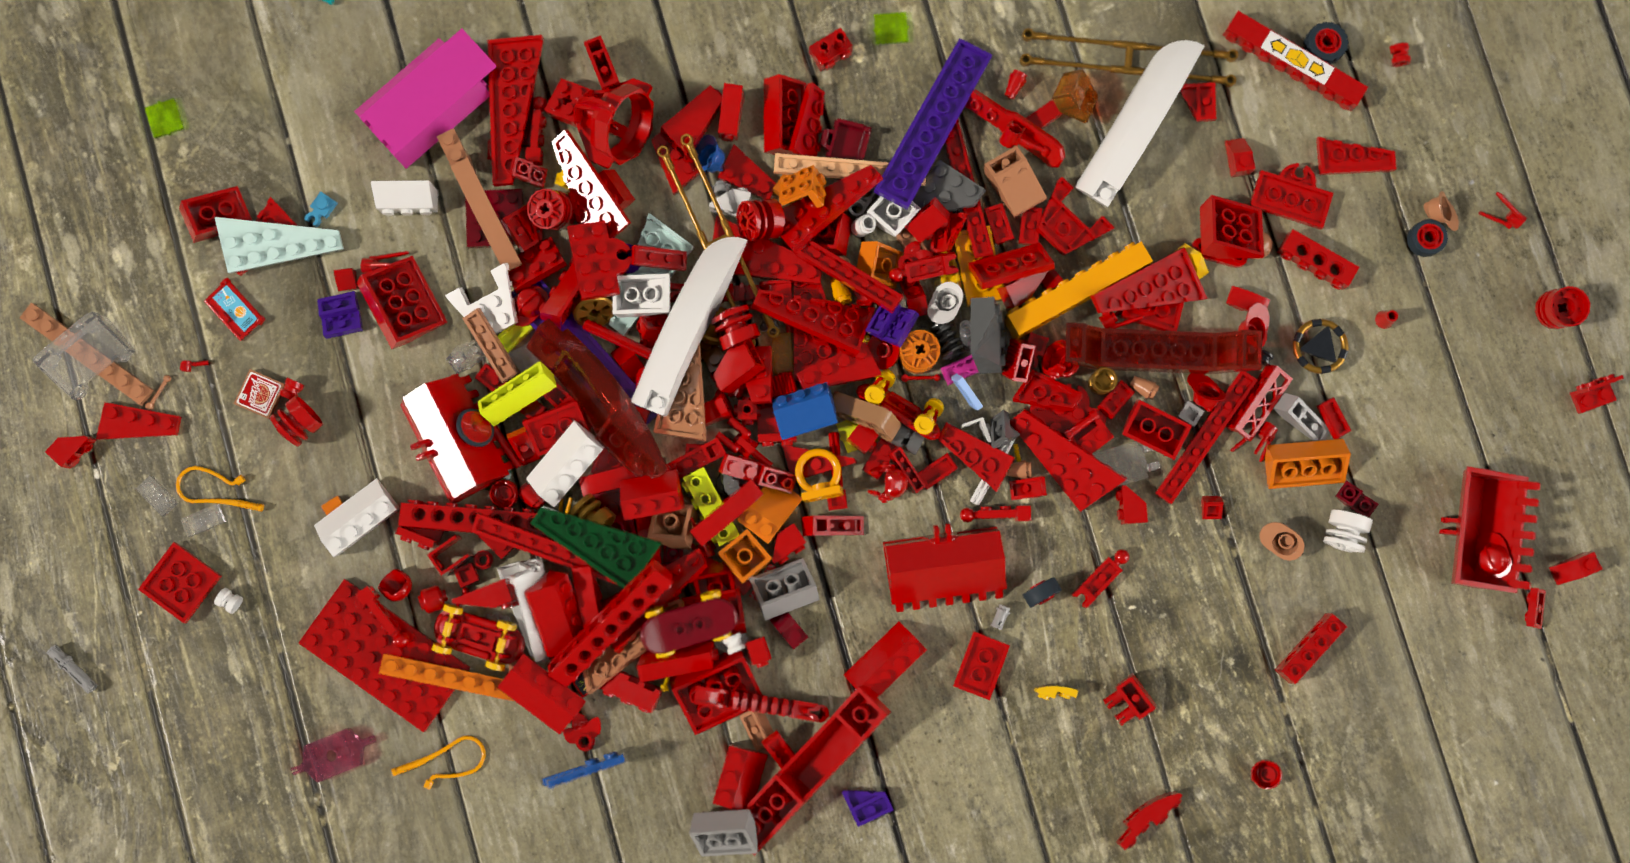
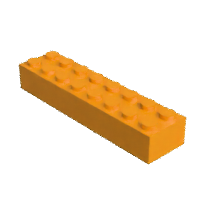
(1076, 291)

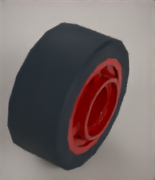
(1436, 233)
(1042, 592)

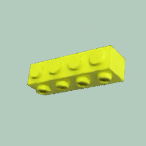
(517, 393)
(707, 499)

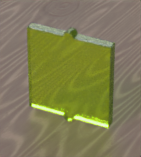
(891, 28)
(164, 118)

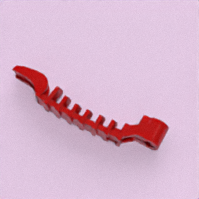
(743, 292)
(762, 704)

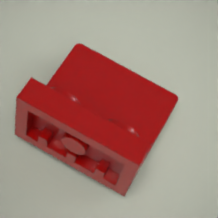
(1595, 393)

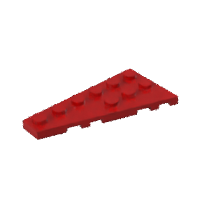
(805, 220)
(771, 260)
(819, 317)

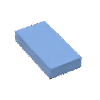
(967, 392)

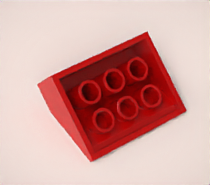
(401, 302)
(728, 673)

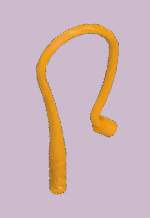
(234, 502)
(429, 782)

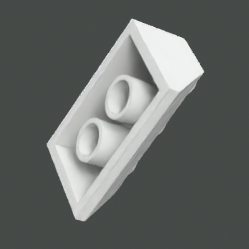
(405, 197)

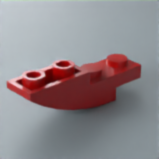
(759, 472)
(1153, 810)

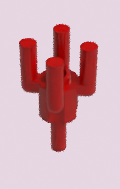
(742, 442)

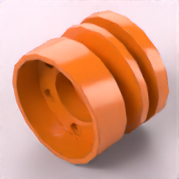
(924, 361)

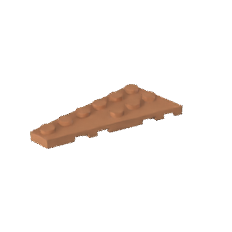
(687, 412)
(611, 663)

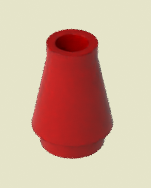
(1015, 83)
(1385, 318)

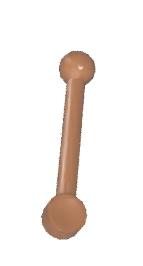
(150, 406)

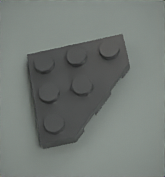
(950, 188)

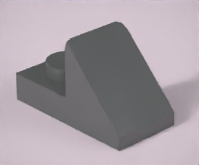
(1001, 431)

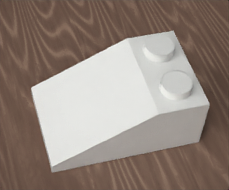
(642, 295)

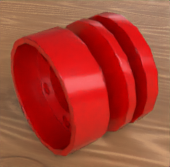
(560, 209)
(760, 219)
(1569, 301)
(735, 326)
(293, 424)

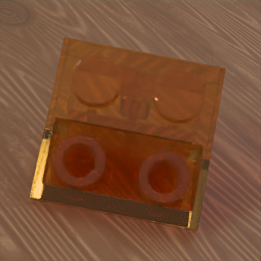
(1075, 95)

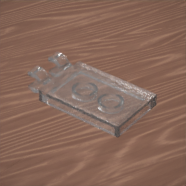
(1128, 460)

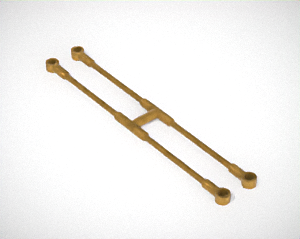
(1127, 68)
(725, 225)

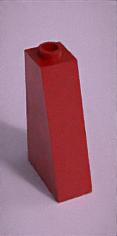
(692, 120)
(683, 661)

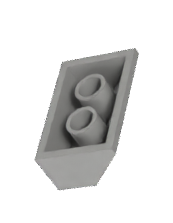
(784, 589)
(724, 833)

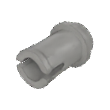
(1000, 617)

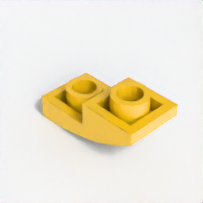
(1051, 690)

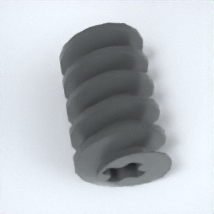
(947, 341)

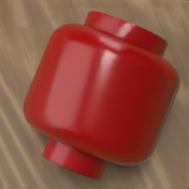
(432, 599)

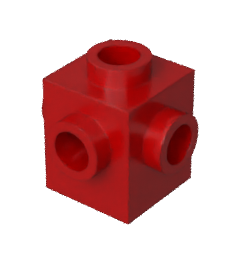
(747, 418)

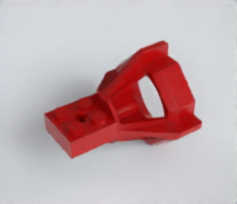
(593, 114)

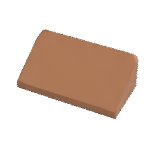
(756, 727)

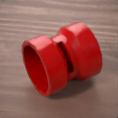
(1400, 54)
(291, 388)

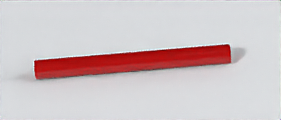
(505, 445)

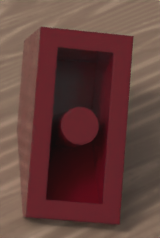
(789, 629)

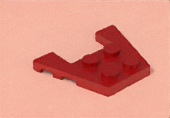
(1063, 227)

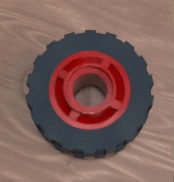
(1333, 36)

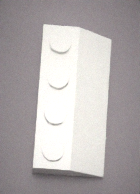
(564, 463)
(356, 518)

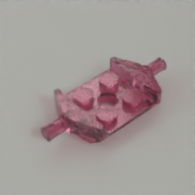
(348, 750)

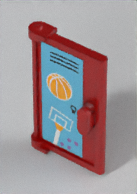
(230, 303)

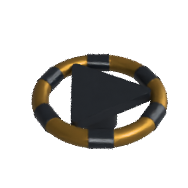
(1320, 346)

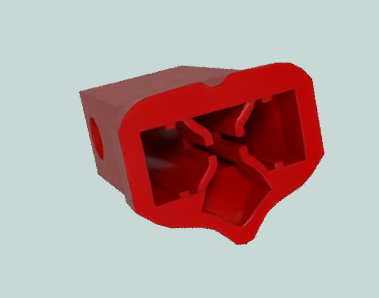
(717, 409)

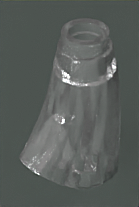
(965, 334)

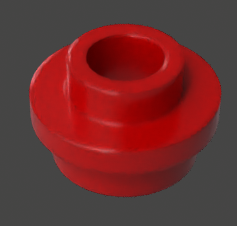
(477, 559)

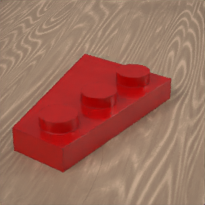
(761, 385)

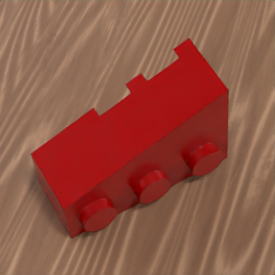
(632, 691)

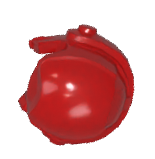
(1054, 362)
(895, 482)

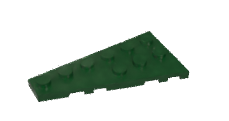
(605, 548)

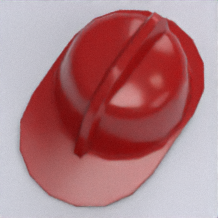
(528, 304)
(1257, 319)
(1206, 391)
(1493, 555)

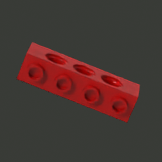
(1345, 269)
(1310, 648)

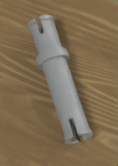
(75, 672)

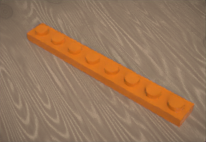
(442, 676)

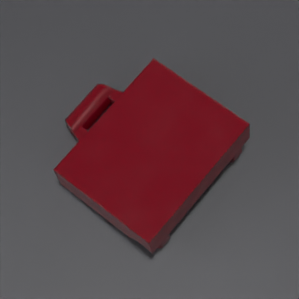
(848, 140)

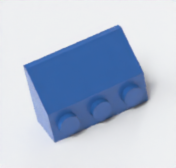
(804, 410)

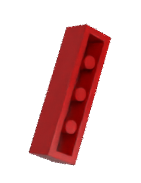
(903, 463)

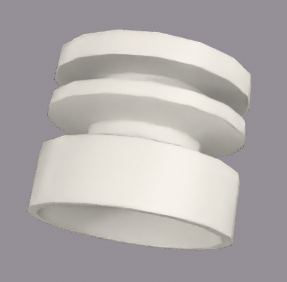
(1347, 531)

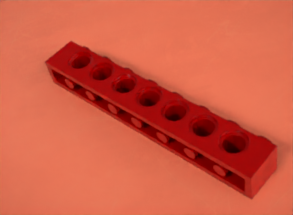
(409, 516)
(574, 652)

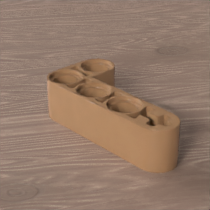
(867, 415)

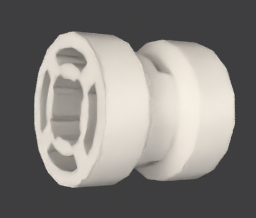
(228, 600)

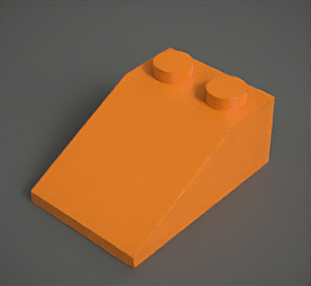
(769, 513)

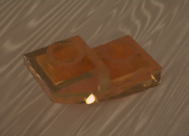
(782, 353)

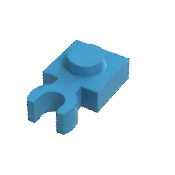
(321, 207)

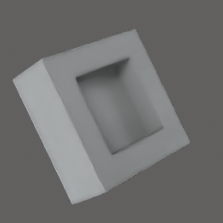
(1190, 413)

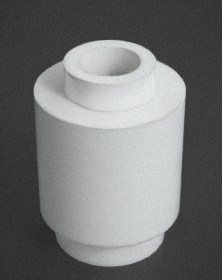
(863, 225)

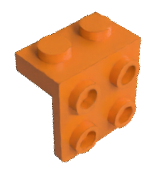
(803, 183)

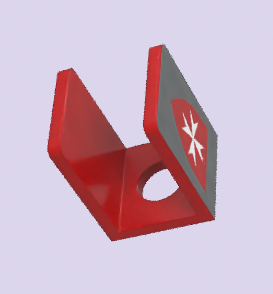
(439, 566)

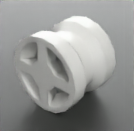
(734, 643)

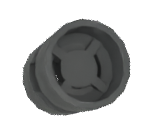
(908, 438)

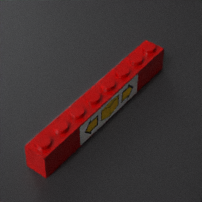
(1295, 61)

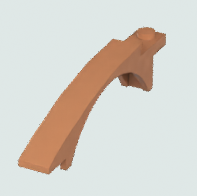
(469, 182)

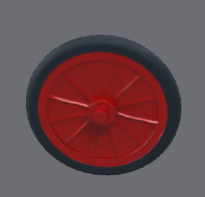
(474, 428)

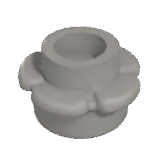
(721, 188)

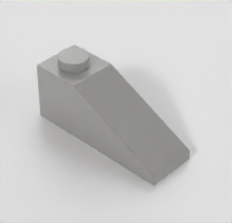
(1301, 417)

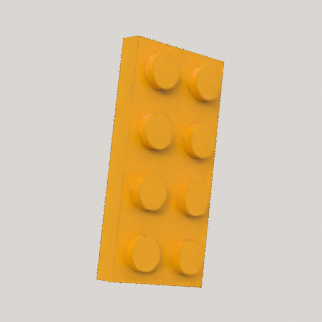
(964, 256)

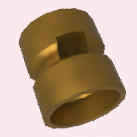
(1102, 381)

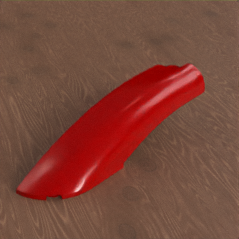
(816, 762)

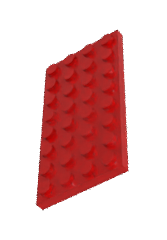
(355, 645)

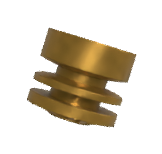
(588, 509)

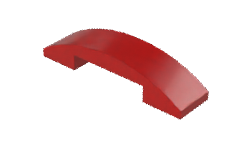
(697, 458)
(604, 480)

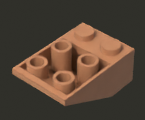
(1014, 181)

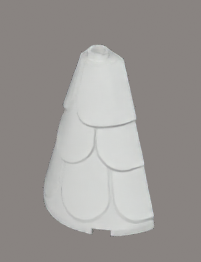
(523, 576)

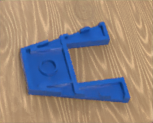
(590, 766)

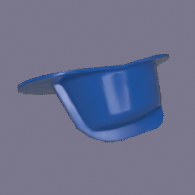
(710, 154)

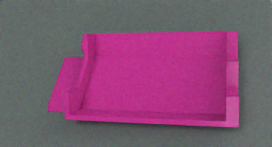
(428, 97)

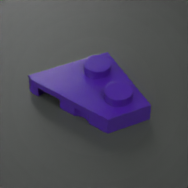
(867, 805)

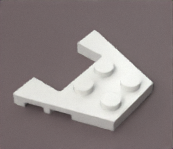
(497, 307)

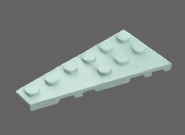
(659, 236)
(262, 244)

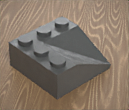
(987, 336)

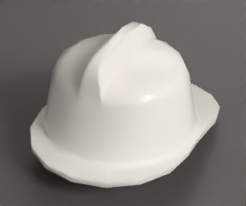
(945, 303)

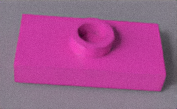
(964, 367)

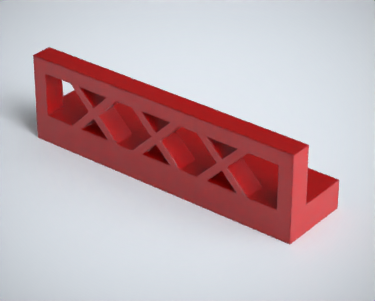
(1257, 398)

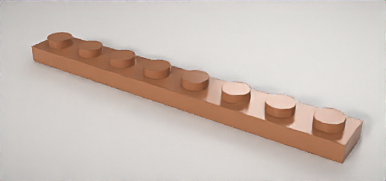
(113, 373)

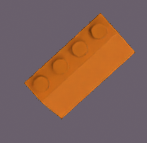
(1306, 463)

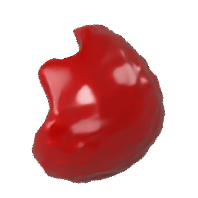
(395, 585)

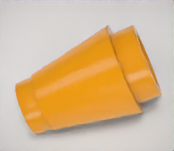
(840, 292)

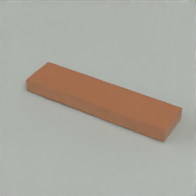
(491, 345)

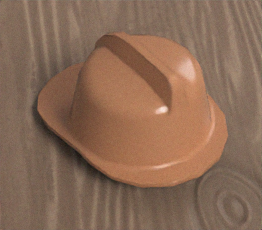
(1442, 211)
(1282, 541)

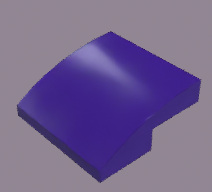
(340, 315)
(892, 327)

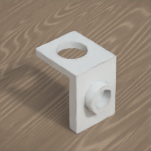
(985, 428)

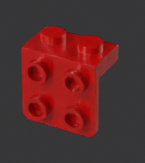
(768, 430)
(425, 537)

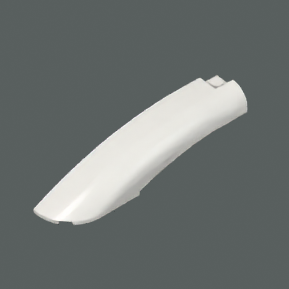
(1138, 120)
(687, 324)

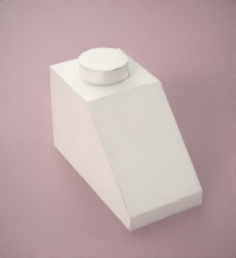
(731, 200)

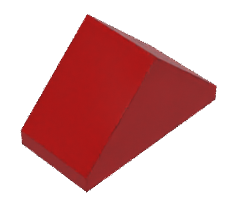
(628, 362)

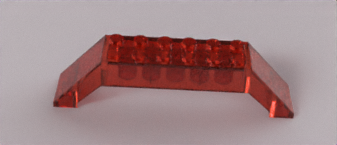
(1163, 350)

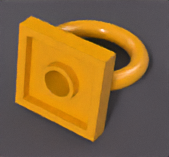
(821, 490)

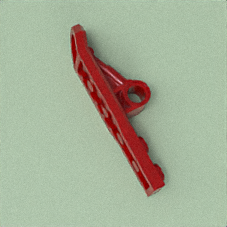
(1017, 130)

